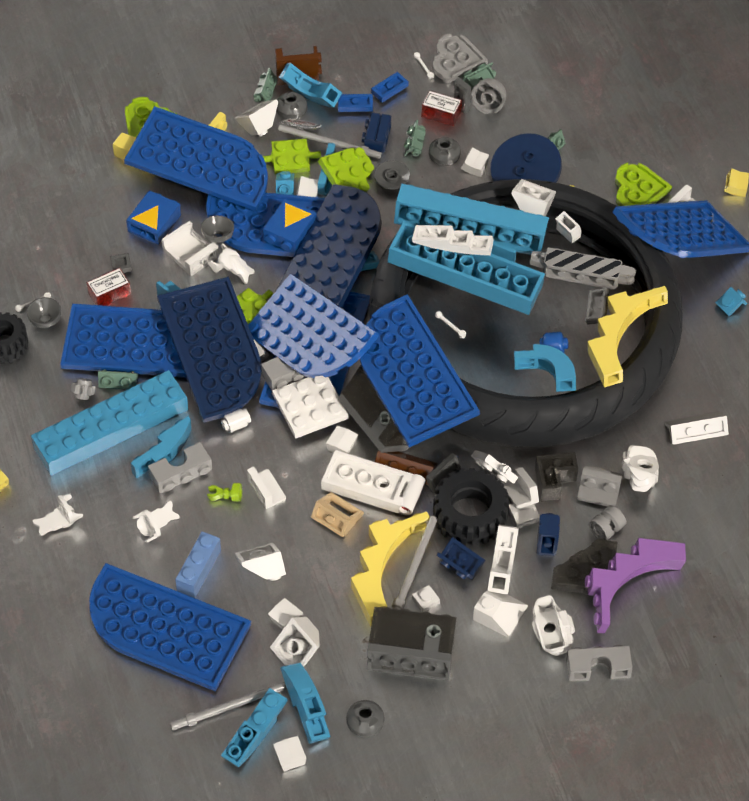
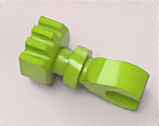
(235, 493)

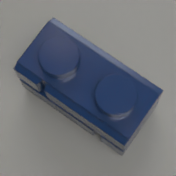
(377, 132)
(548, 534)

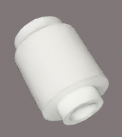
(236, 420)

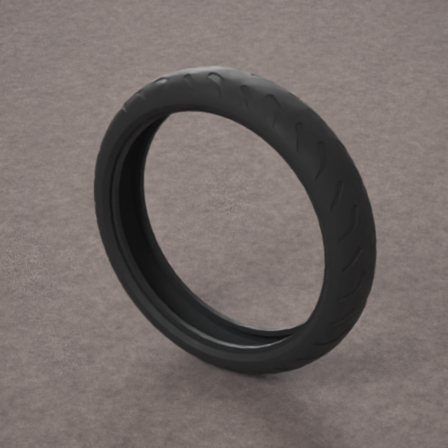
(594, 408)

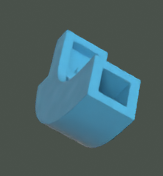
(313, 90)
(550, 360)

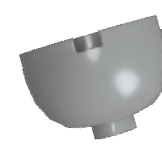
(489, 95)

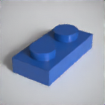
(389, 87)
(355, 103)

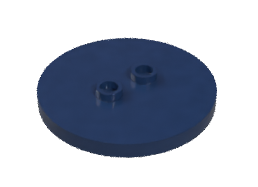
(526, 158)

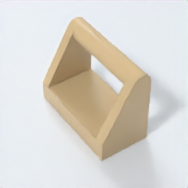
(332, 517)

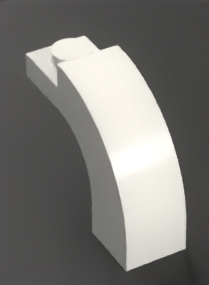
(503, 559)

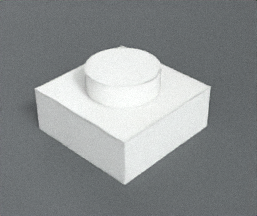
(426, 598)

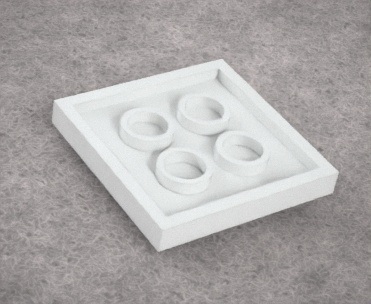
(309, 405)

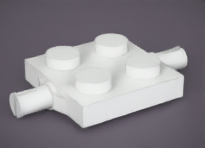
(500, 470)

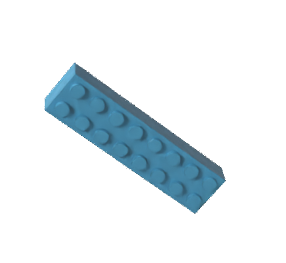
(508, 226)
(480, 275)
(109, 422)

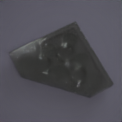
(572, 573)

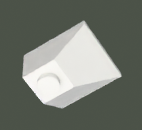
(258, 118)
(533, 197)
(263, 561)
(499, 612)
(296, 642)

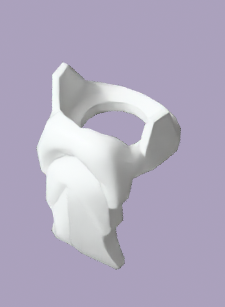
(231, 261)
(62, 516)
(151, 522)

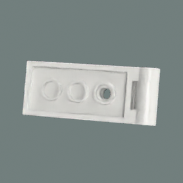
(372, 483)

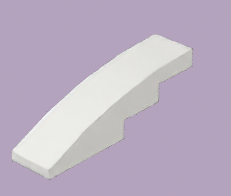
(449, 240)

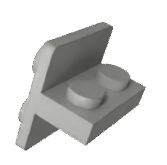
(599, 486)

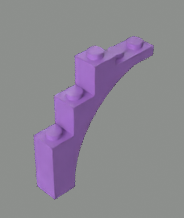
(645, 557)

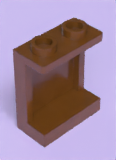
(306, 63)

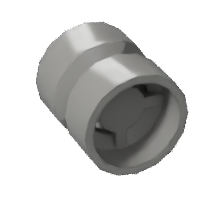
(607, 523)

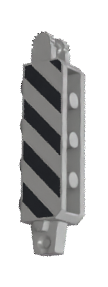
(583, 268)

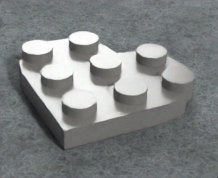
(456, 57)

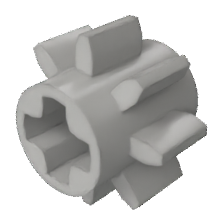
(83, 388)

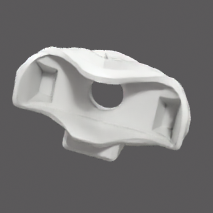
(640, 478)
(547, 612)

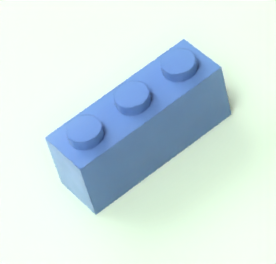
(198, 564)

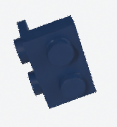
(461, 558)

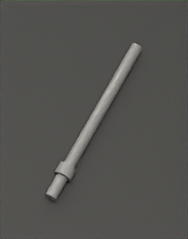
(322, 139)
(399, 602)
(192, 719)

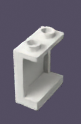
(189, 249)

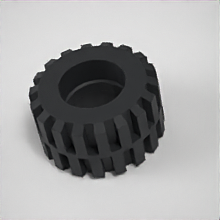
(17, 342)

